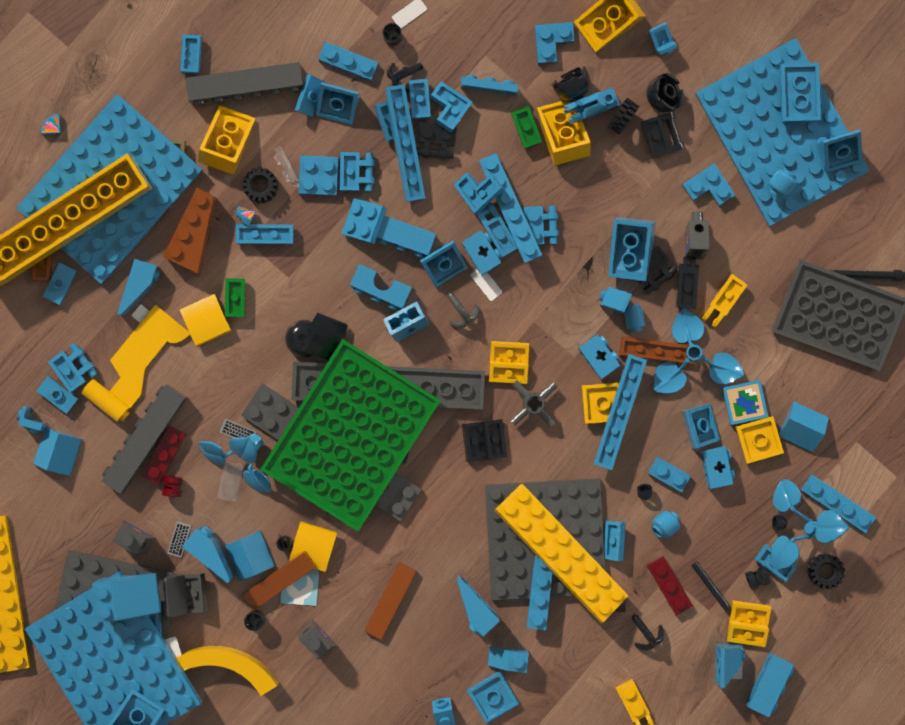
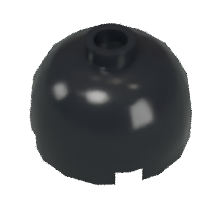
(573, 84)
(664, 93)
(297, 336)

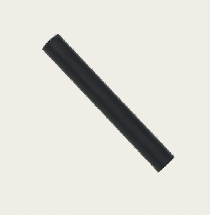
(711, 586)

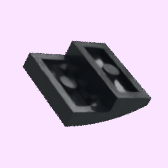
(324, 336)
(484, 440)

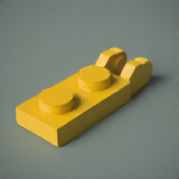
(725, 298)
(633, 702)

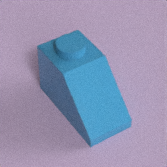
(614, 299)
(508, 659)

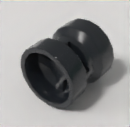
(389, 32)
(757, 578)
(254, 620)

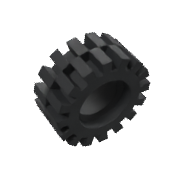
(623, 116)
(256, 174)
(838, 571)

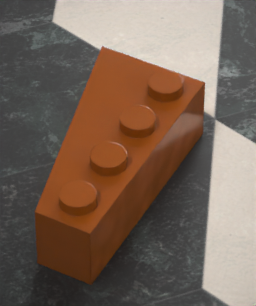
(191, 236)

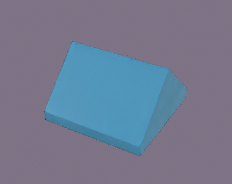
(337, 103)
(841, 151)
(444, 264)
(700, 426)
(803, 427)
(57, 452)
(250, 555)

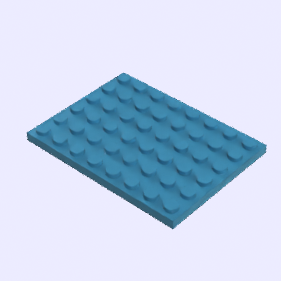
(749, 124)
(110, 136)
(107, 659)

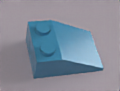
(631, 248)
(207, 549)
(126, 597)
(480, 614)
(137, 711)

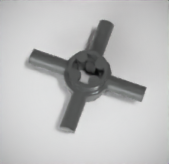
(541, 403)

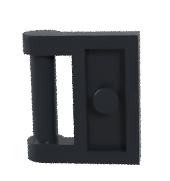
(656, 136)

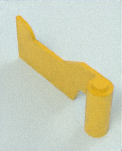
(131, 362)

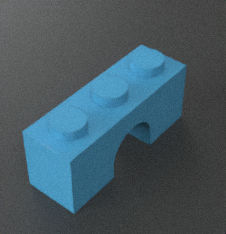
(395, 296)

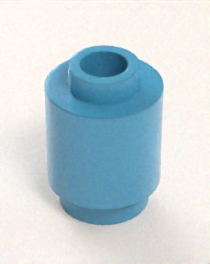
(634, 318)

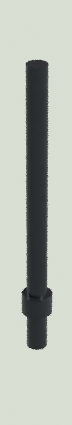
(896, 275)

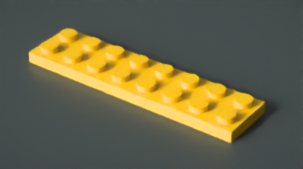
(561, 553)
(13, 640)

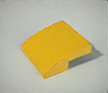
(205, 320)
(509, 362)
(316, 542)
(748, 623)

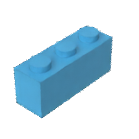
(405, 237)
(770, 685)

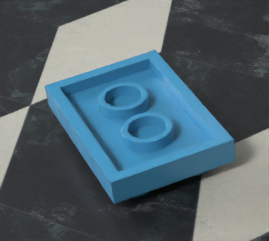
(800, 92)

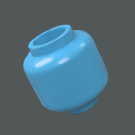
(782, 182)
(665, 524)

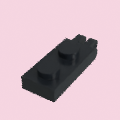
(687, 284)

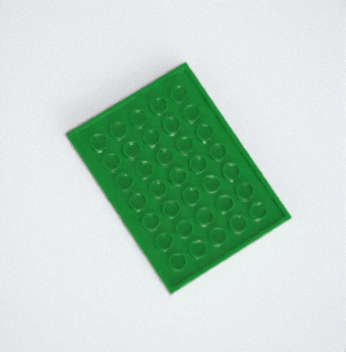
(350, 435)

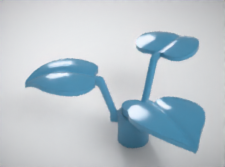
(690, 328)
(247, 450)
(826, 528)

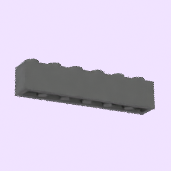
(244, 83)
(144, 439)

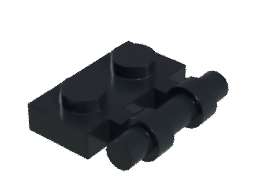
(435, 135)
(658, 262)

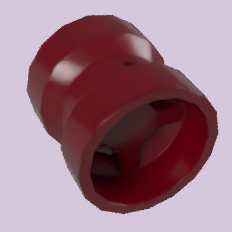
(172, 486)

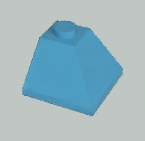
(727, 662)

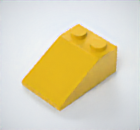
(608, 21)
(226, 140)
(564, 140)

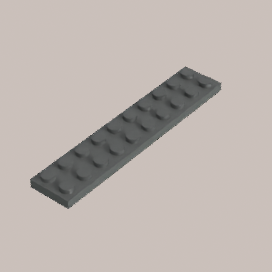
(452, 387)
(273, 415)

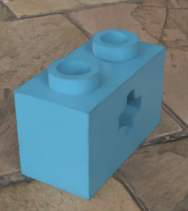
(472, 246)
(406, 322)
(600, 367)
(714, 477)

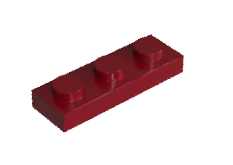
(164, 455)
(669, 585)

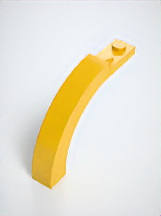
(233, 659)

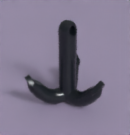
(402, 73)
(647, 634)

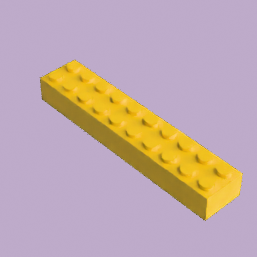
(70, 216)

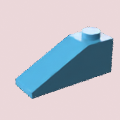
(140, 281)

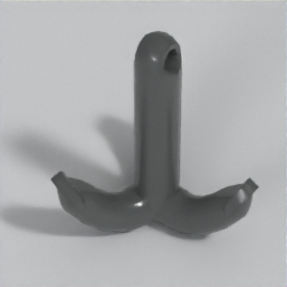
(462, 312)

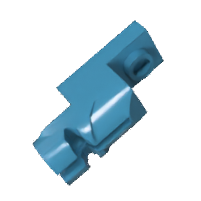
(592, 105)

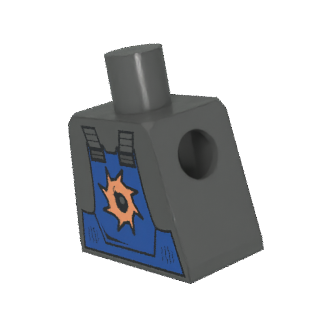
(697, 236)
(133, 538)
(316, 640)

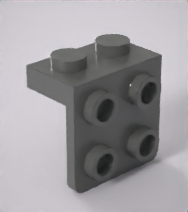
(185, 594)

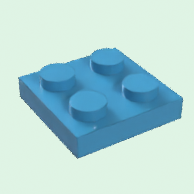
(318, 175)
(364, 221)

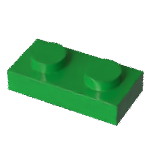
(526, 127)
(235, 297)

